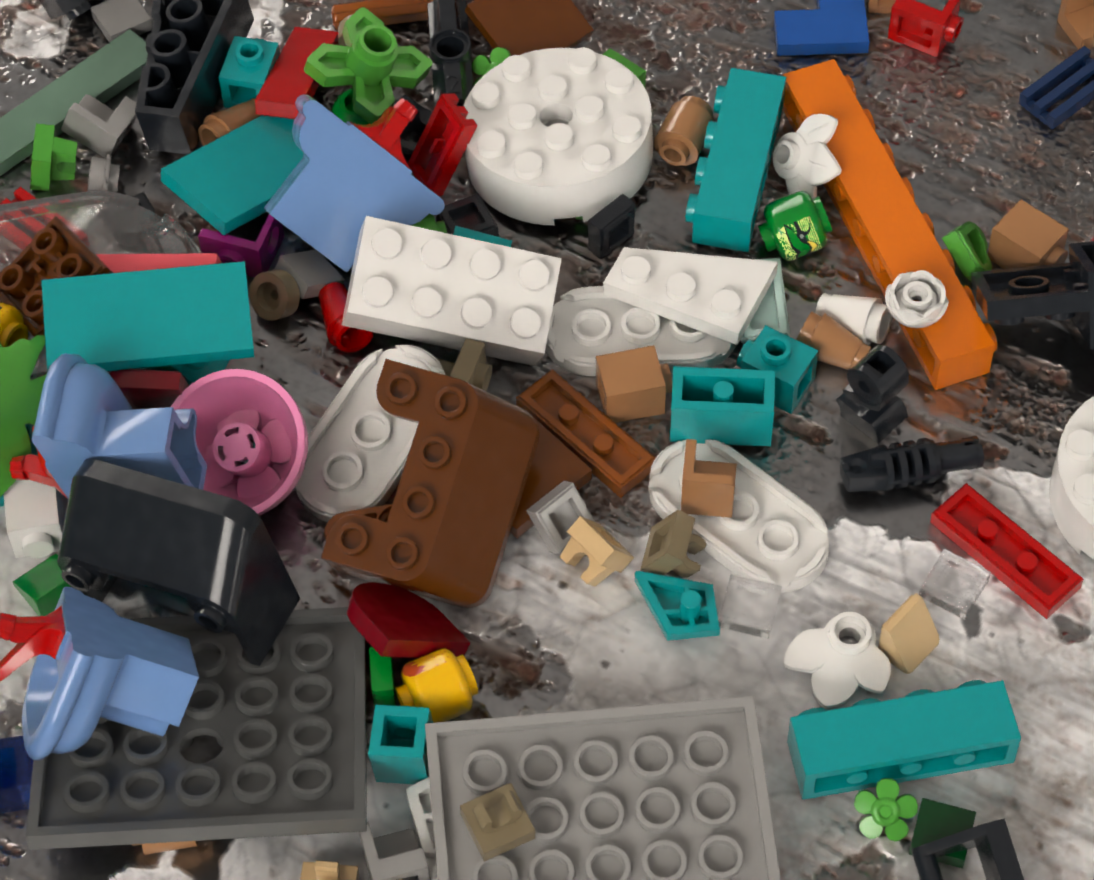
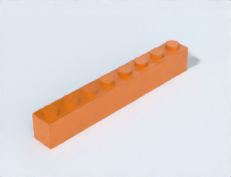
(889, 225)

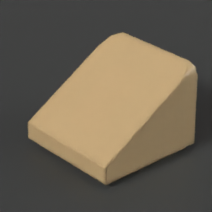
(909, 635)

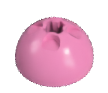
(231, 414)

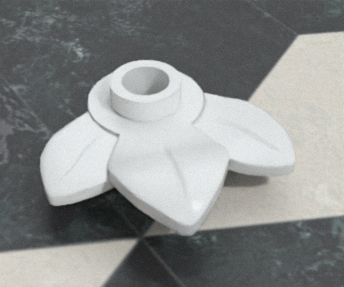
(804, 156)
(840, 666)

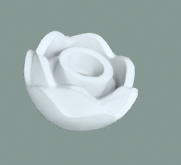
(916, 286)

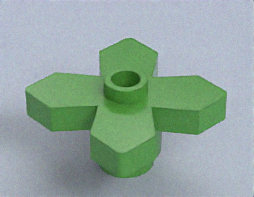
(369, 64)

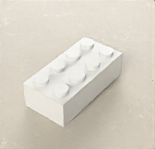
(451, 289)

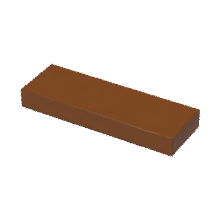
(587, 432)

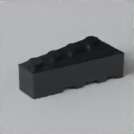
(184, 68)

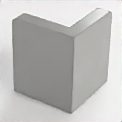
(99, 125)
(394, 856)

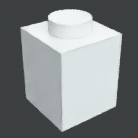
(33, 518)

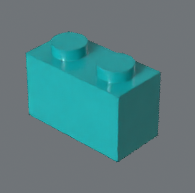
(723, 405)

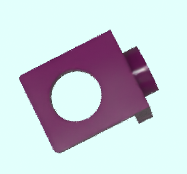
(256, 254)

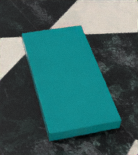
(236, 173)
(150, 316)

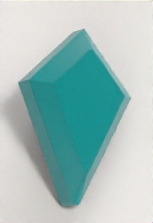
(680, 605)

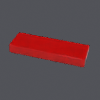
(288, 77)
(1006, 550)

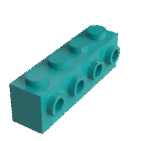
(737, 161)
(903, 738)

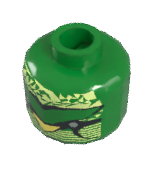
(795, 225)

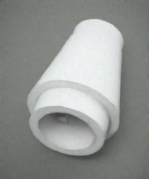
(862, 316)

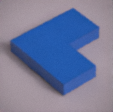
(830, 29)

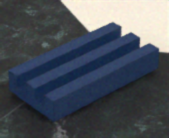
(1081, 68)

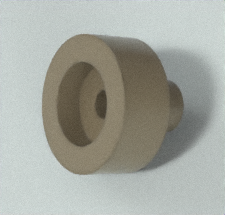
(274, 294)

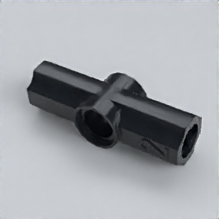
(450, 49)

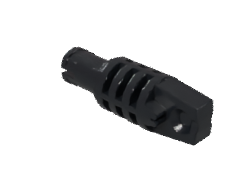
(909, 463)

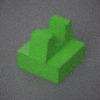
(51, 158)

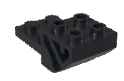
(1043, 290)

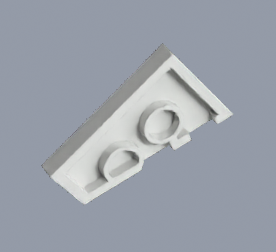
(692, 289)

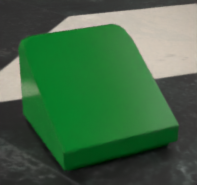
(42, 586)

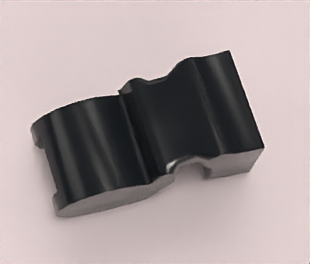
(871, 394)

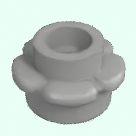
(103, 174)

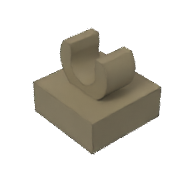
(669, 546)
(497, 822)

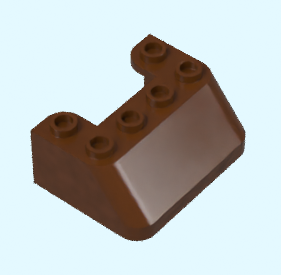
(452, 495)

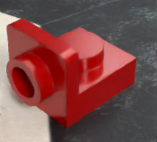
(924, 26)

